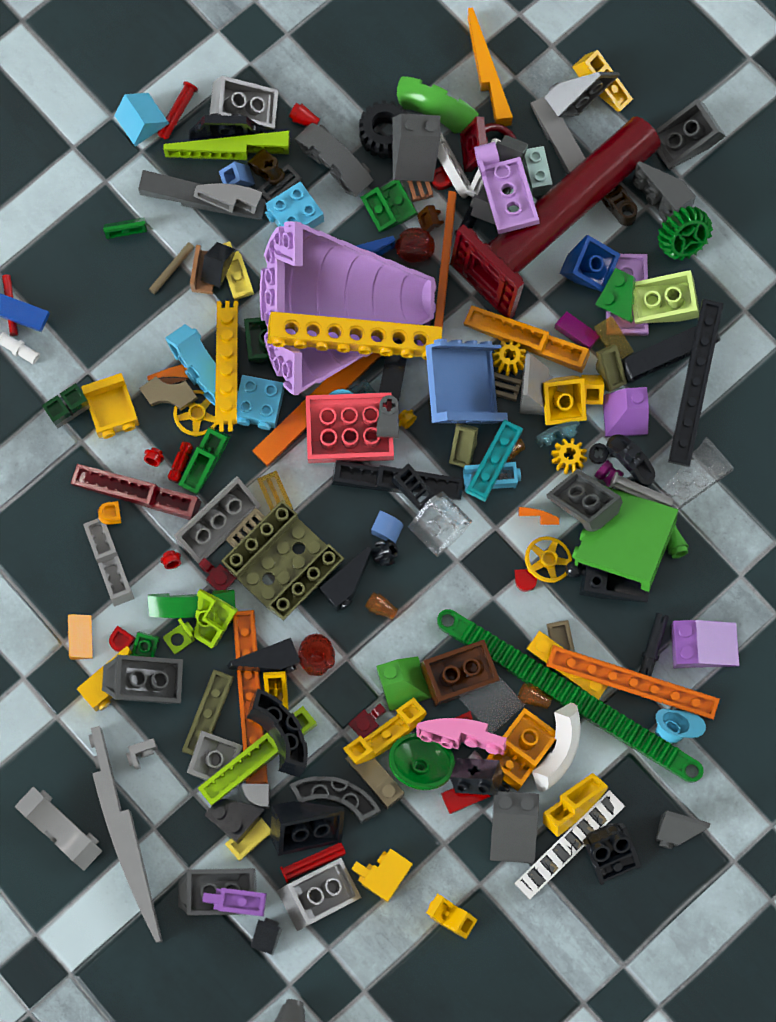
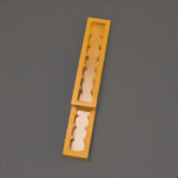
(487, 73)
(531, 338)

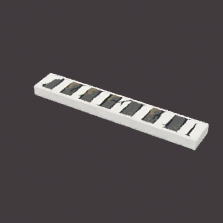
(568, 845)

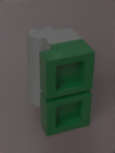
(64, 411)

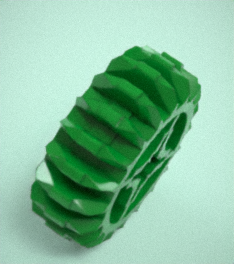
(685, 233)

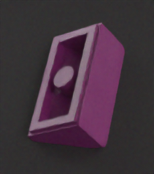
(576, 331)

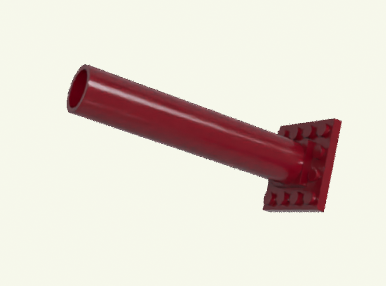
(495, 266)

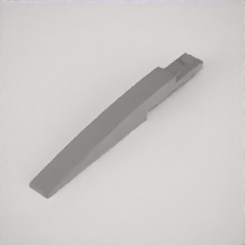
(123, 833)

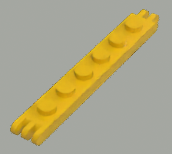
(226, 365)

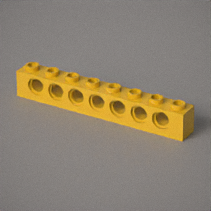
(344, 328)

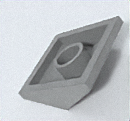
(211, 755)

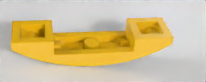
(384, 737)

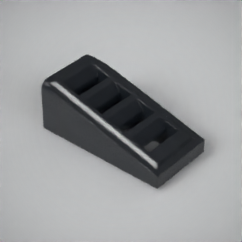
(418, 483)

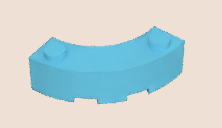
(200, 366)

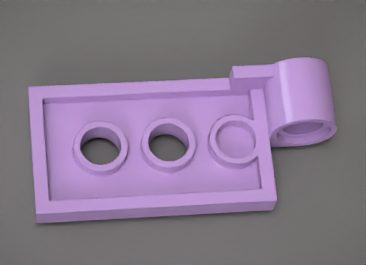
(505, 174)

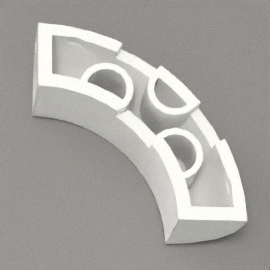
(565, 749)

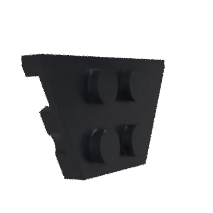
(221, 126)

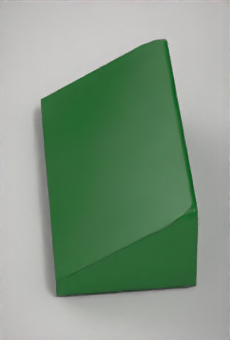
(125, 228)

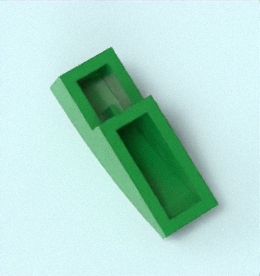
(204, 460)

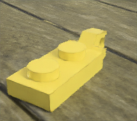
(238, 277)

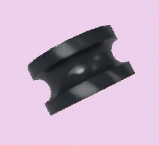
(598, 460)

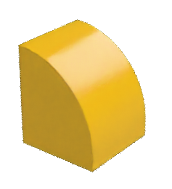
(594, 389)

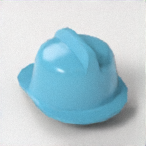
(678, 724)

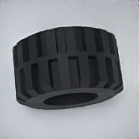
(370, 119)

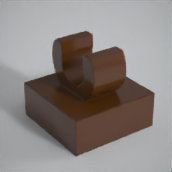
(429, 218)

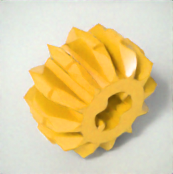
(506, 364)
(560, 453)

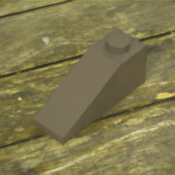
(378, 781)

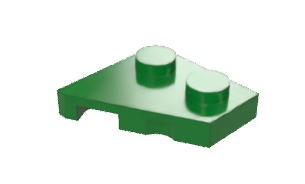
(618, 295)

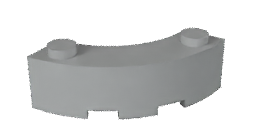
(58, 828)

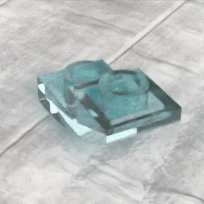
(564, 430)

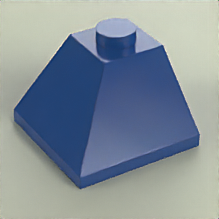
(590, 263)

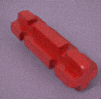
(180, 462)

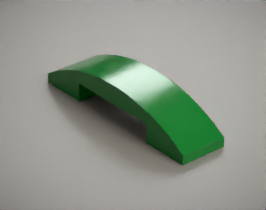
(182, 605)

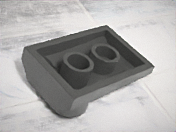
(586, 500)
(143, 679)
(207, 881)

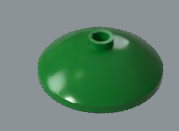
(432, 759)

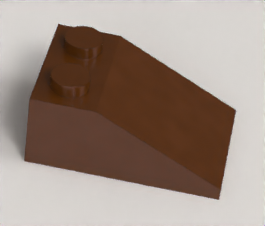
(459, 672)

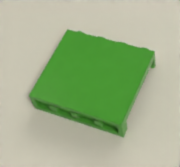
(631, 541)

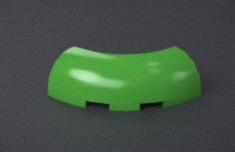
(434, 101)

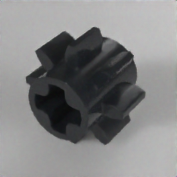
(384, 552)

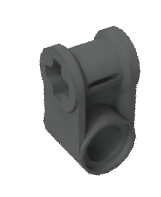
(388, 420)

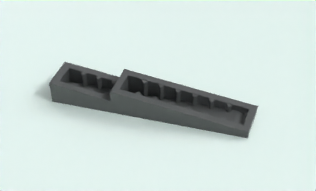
(182, 191)

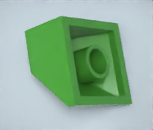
(402, 681)

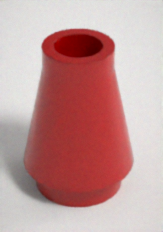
(302, 115)

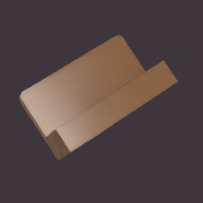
(195, 281)

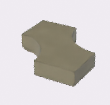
(176, 394)

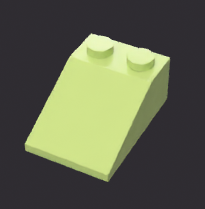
(665, 299)

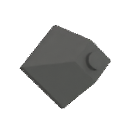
(677, 829)

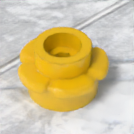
(406, 418)

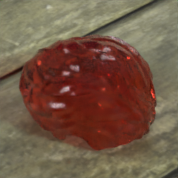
(415, 245)
(316, 654)

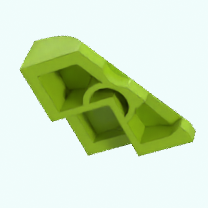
(212, 618)

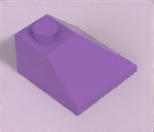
(626, 412)

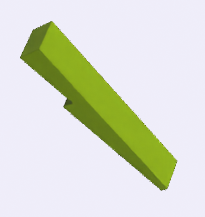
(230, 147)
(249, 762)

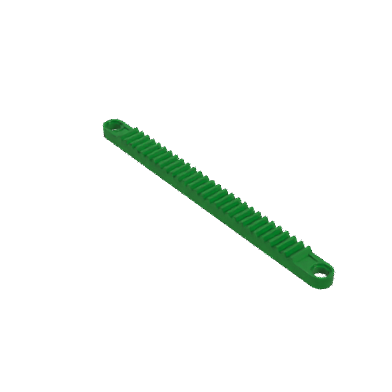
(566, 692)

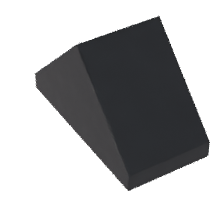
(216, 264)

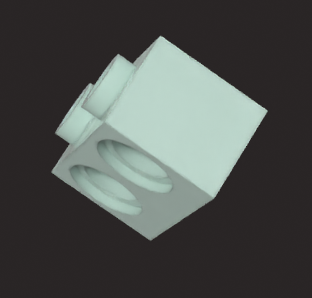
(537, 171)

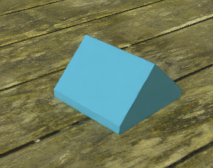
(140, 117)

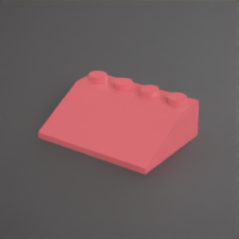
(346, 428)

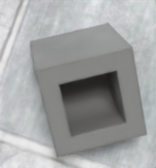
(258, 794)

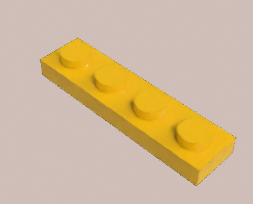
(541, 648)

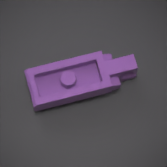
(237, 901)

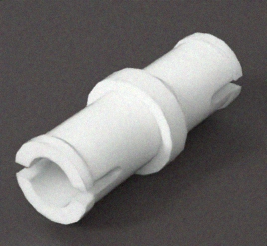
(19, 348)

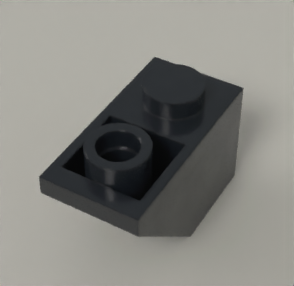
(266, 936)

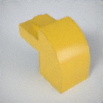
(451, 916)

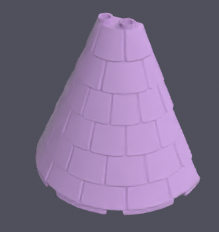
(333, 278)

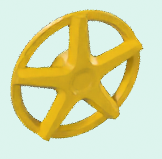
(196, 413)
(547, 559)

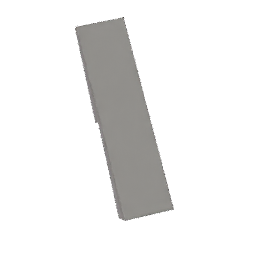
(559, 135)
(108, 562)

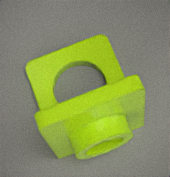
(186, 631)

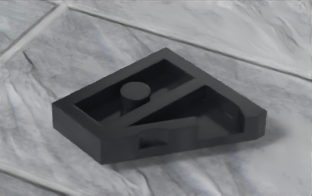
(234, 817)

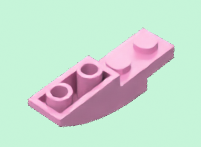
(453, 731)

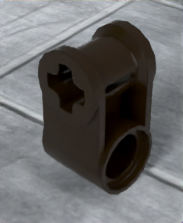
(267, 167)
(619, 202)

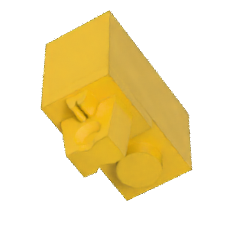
(386, 877)

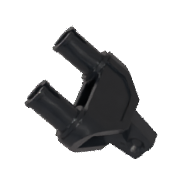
(632, 458)

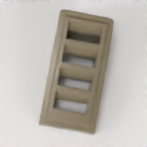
(243, 526)

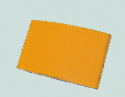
(526, 745)

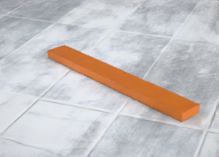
(445, 259)
(296, 423)
(632, 682)
(248, 683)

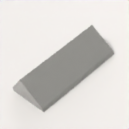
(216, 520)

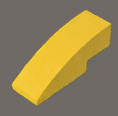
(574, 804)

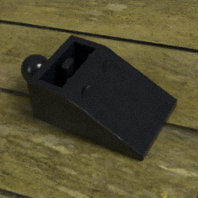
(610, 585)

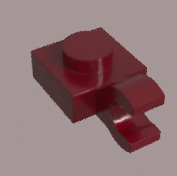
(218, 577)
(366, 723)

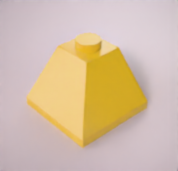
(564, 400)

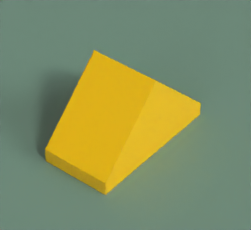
(276, 685)

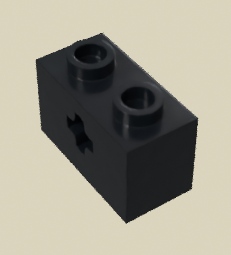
(477, 776)

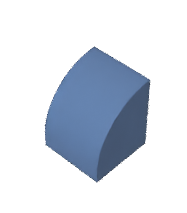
(237, 174)
(387, 527)

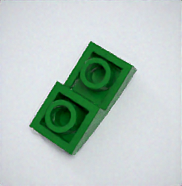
(145, 645)

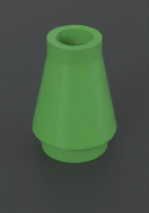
(677, 545)

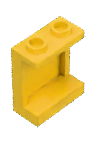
(110, 406)

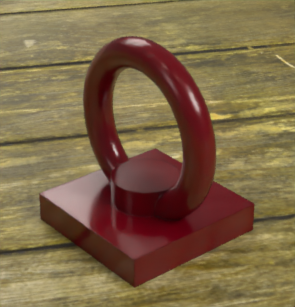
(474, 136)

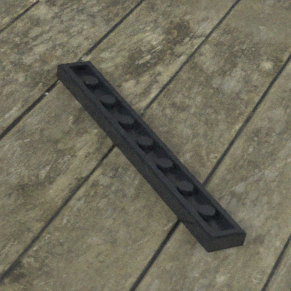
(695, 383)

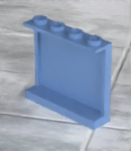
(462, 382)

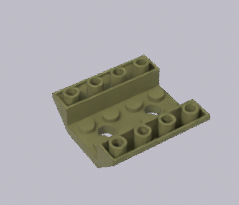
(270, 551)

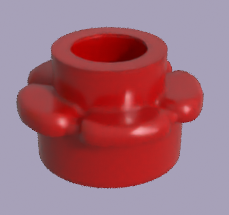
(153, 457)
(171, 559)

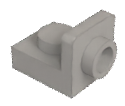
(143, 748)

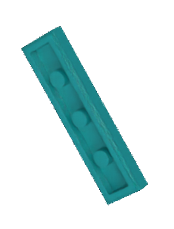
(494, 460)

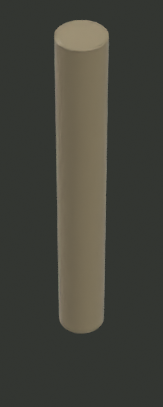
(171, 268)

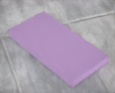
(638, 267)

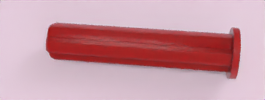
(178, 109)
(313, 861)

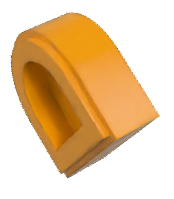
(109, 513)

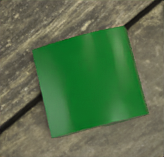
(389, 205)

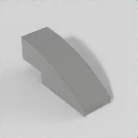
(228, 196)

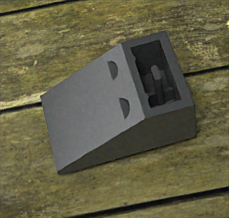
(662, 190)

